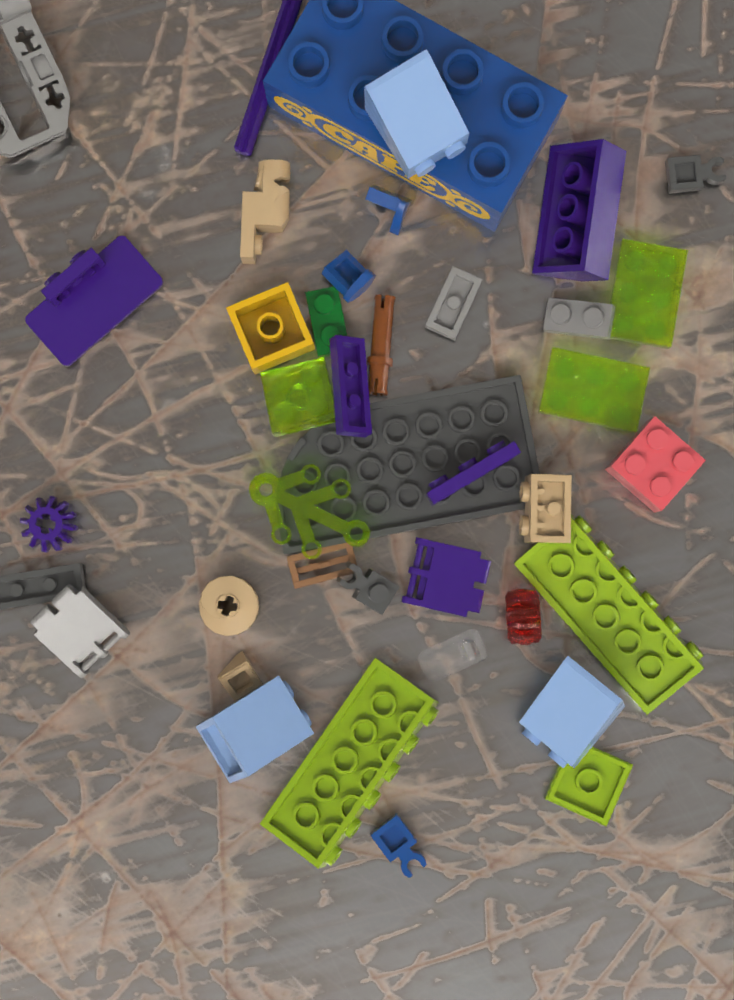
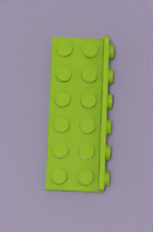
(612, 615)
(350, 764)

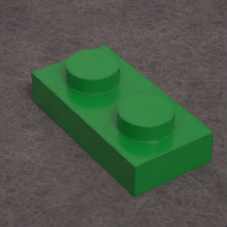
(325, 317)

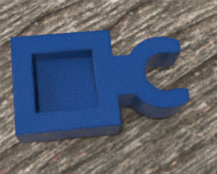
(395, 841)

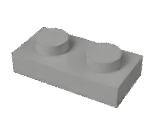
(453, 303)
(579, 318)

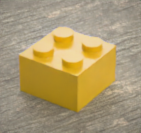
(271, 328)

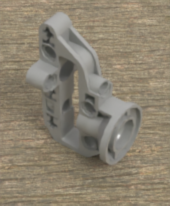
(38, 72)

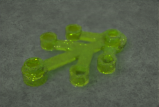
(303, 508)

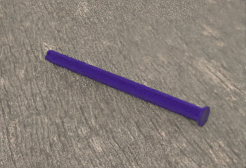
(258, 101)

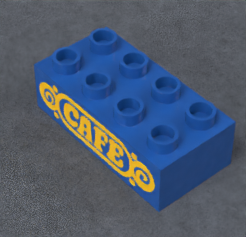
(353, 42)

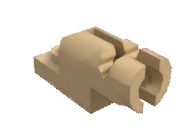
(265, 209)

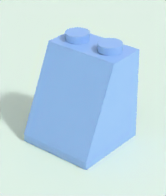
(416, 115)
(571, 713)
(255, 729)

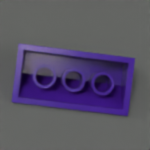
(579, 211)

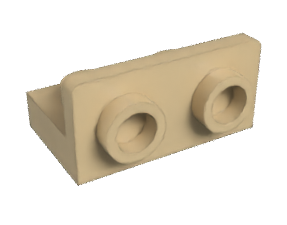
(546, 508)

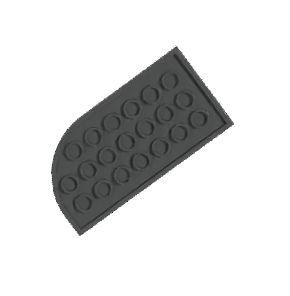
(409, 448)

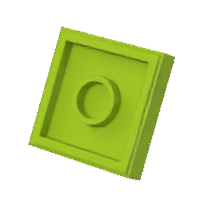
(591, 786)

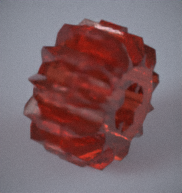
(523, 616)

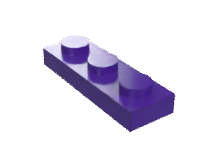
(350, 386)
(471, 471)

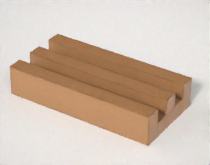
(329, 576)

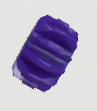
(56, 514)

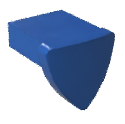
(391, 201)
(348, 276)

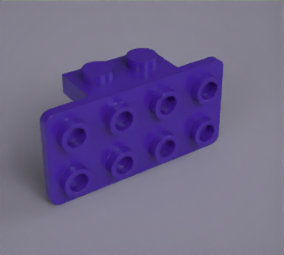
(92, 298)

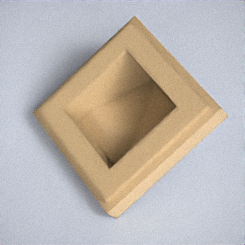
(239, 677)

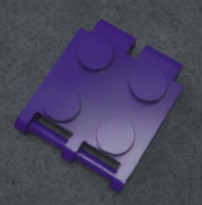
(447, 578)

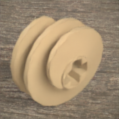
(237, 620)

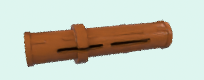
(381, 344)

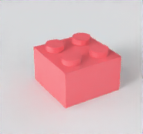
(655, 464)

